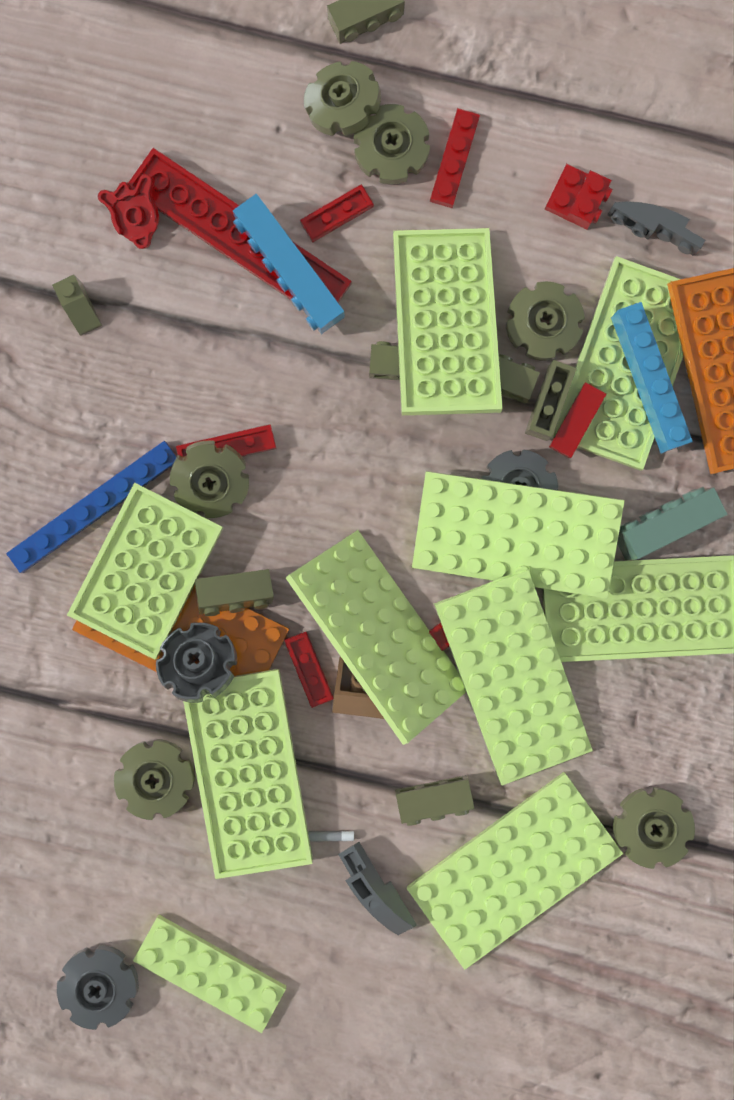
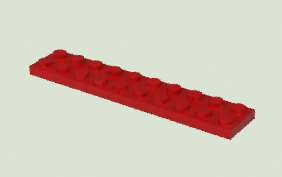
(211, 219)

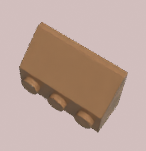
(350, 696)

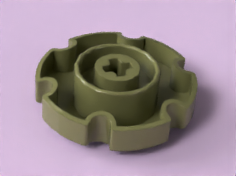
(342, 98)
(390, 161)
(553, 305)
(222, 466)
(143, 794)
(673, 827)

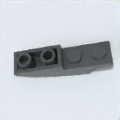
(650, 218)
(378, 898)

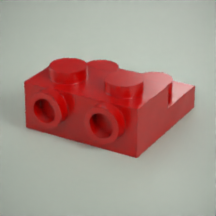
(579, 196)

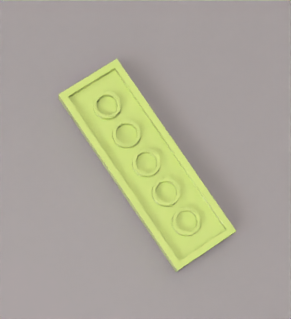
(210, 973)

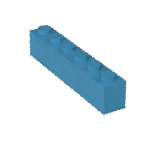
(288, 263)
(651, 378)

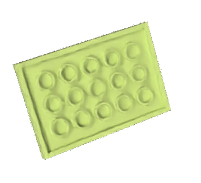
(145, 571)

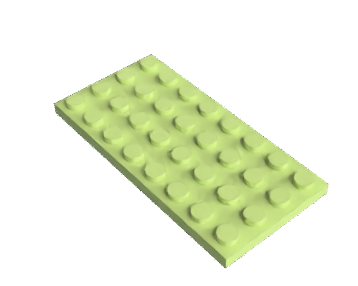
(446, 322)
(621, 424)
(506, 527)
(649, 612)
(378, 635)
(513, 676)
(249, 777)
(514, 870)

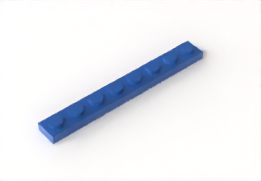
(91, 507)

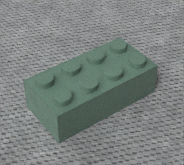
(670, 524)

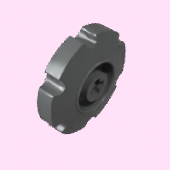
(524, 469)
(194, 680)
(103, 1004)

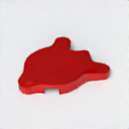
(133, 211)

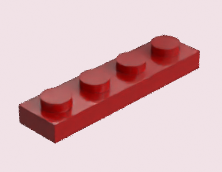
(454, 158)
(244, 442)

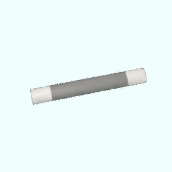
(315, 836)

